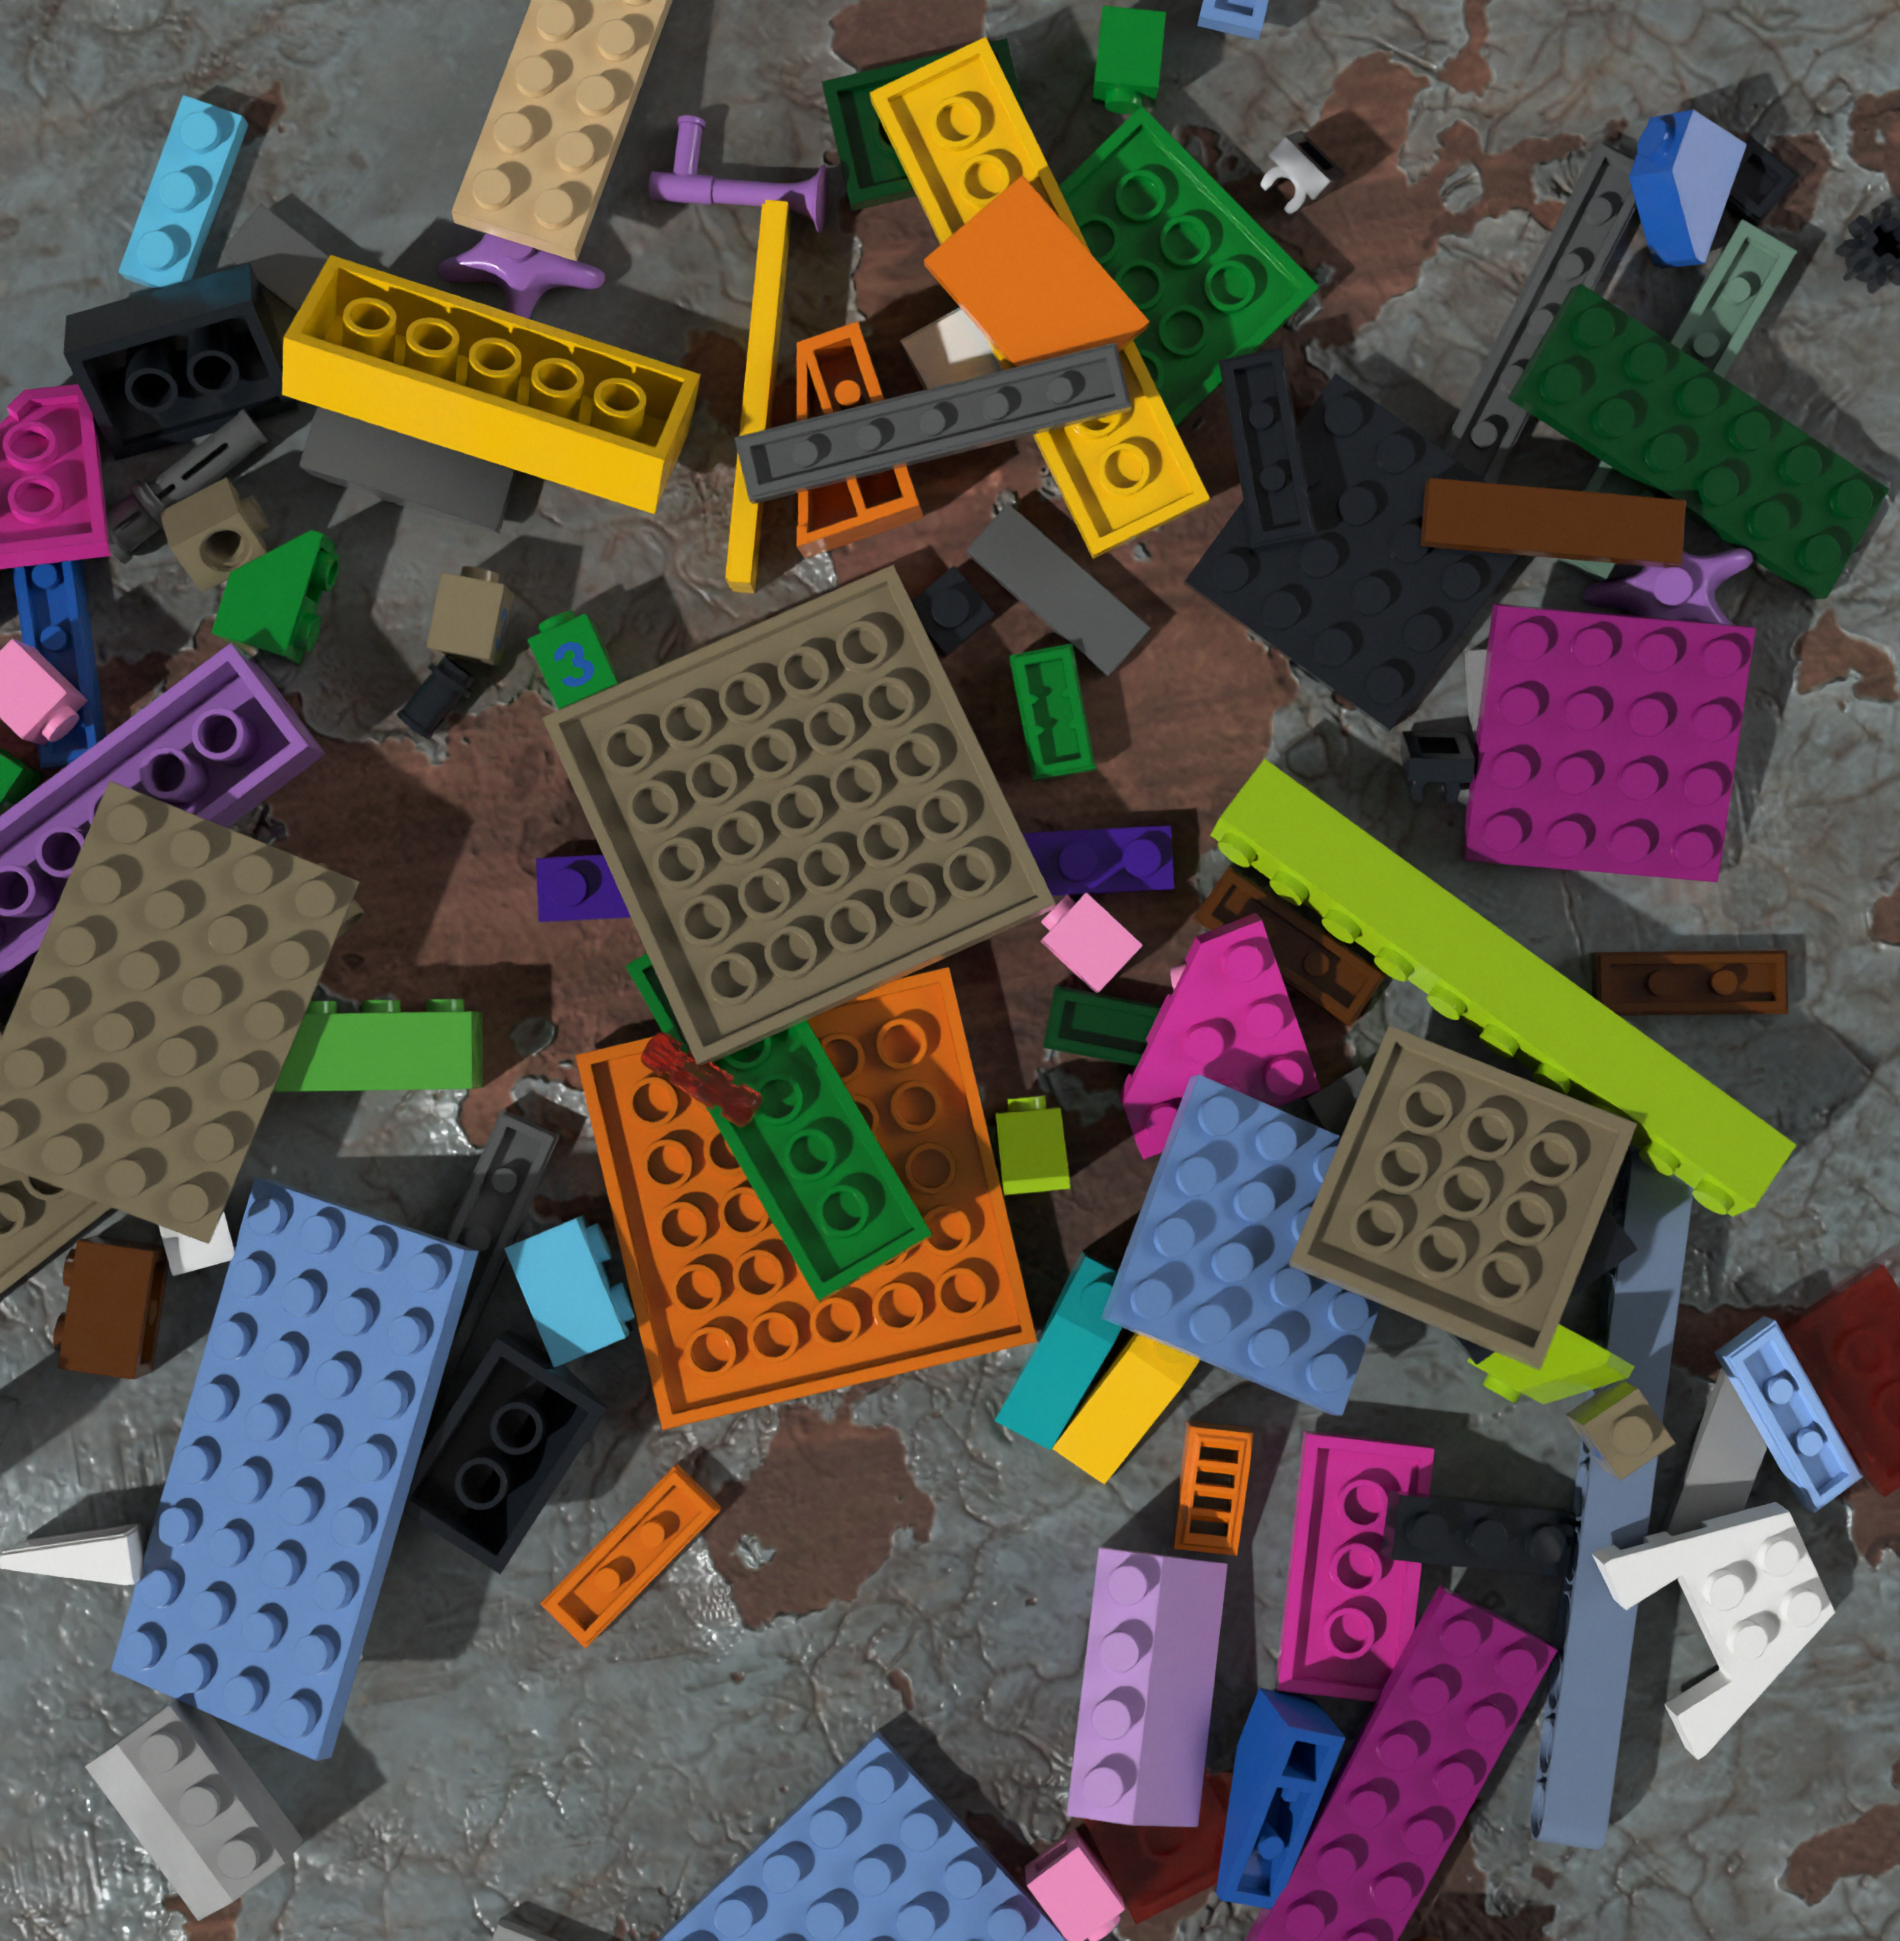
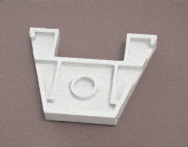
(1750, 1597)

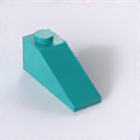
(1064, 1356)

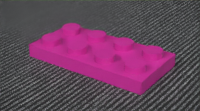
(1343, 1600)

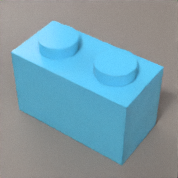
(571, 1289)

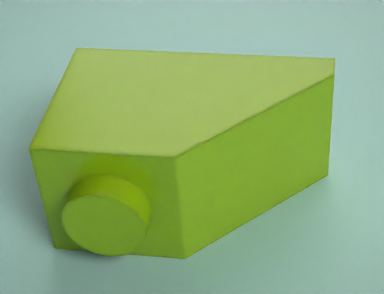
(1031, 1147)
(1568, 1369)

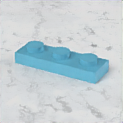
(183, 195)

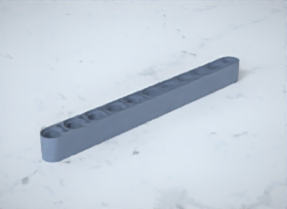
(1591, 1628)

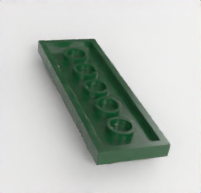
(1698, 441)

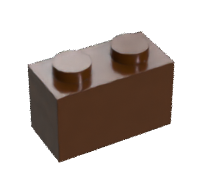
(112, 1307)

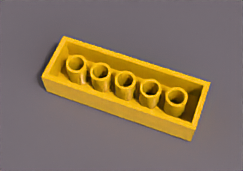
(489, 383)

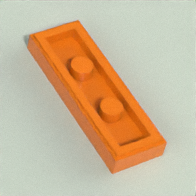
(631, 1555)

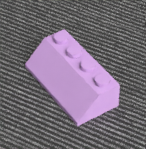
(1147, 1689)

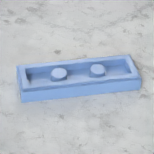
(1788, 1414)

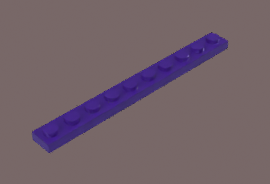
(1068, 860)

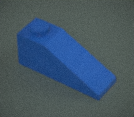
(1274, 1794)

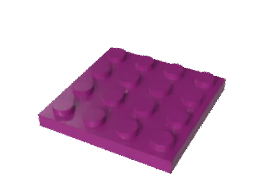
(1606, 742)

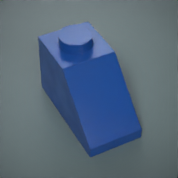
(1683, 185)

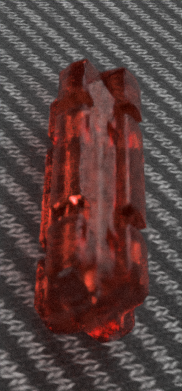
(703, 1082)

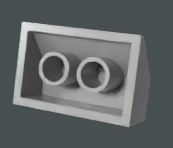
(195, 1807)

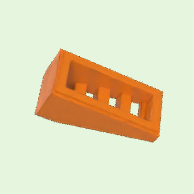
(1215, 1436)

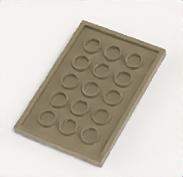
(163, 1010)

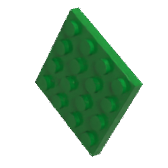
(1183, 258)

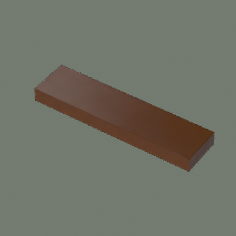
(1553, 523)

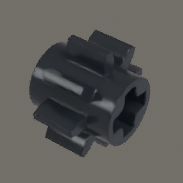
(1860, 257)

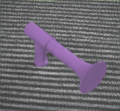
(687, 186)

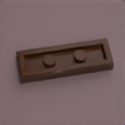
(1304, 953)
(1691, 982)

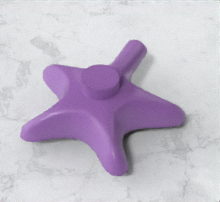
(519, 270)
(1674, 591)

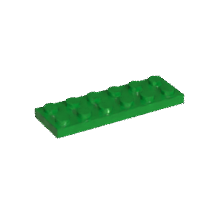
(808, 1154)

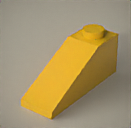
(1123, 1404)

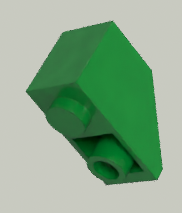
(276, 597)

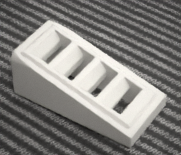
(92, 1555)

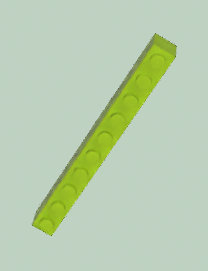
(1500, 990)

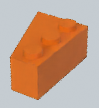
(831, 378)

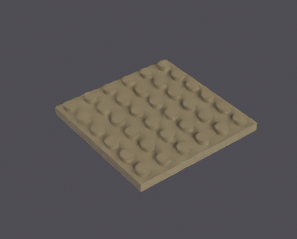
(797, 815)

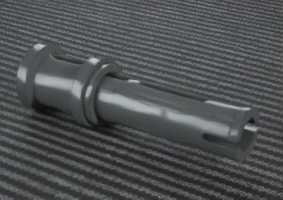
(146, 498)

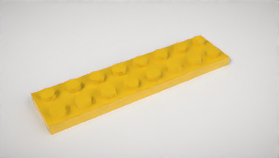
(962, 148)

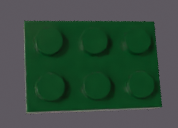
(863, 147)

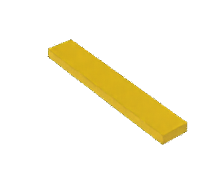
(759, 385)

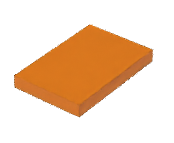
(1032, 282)

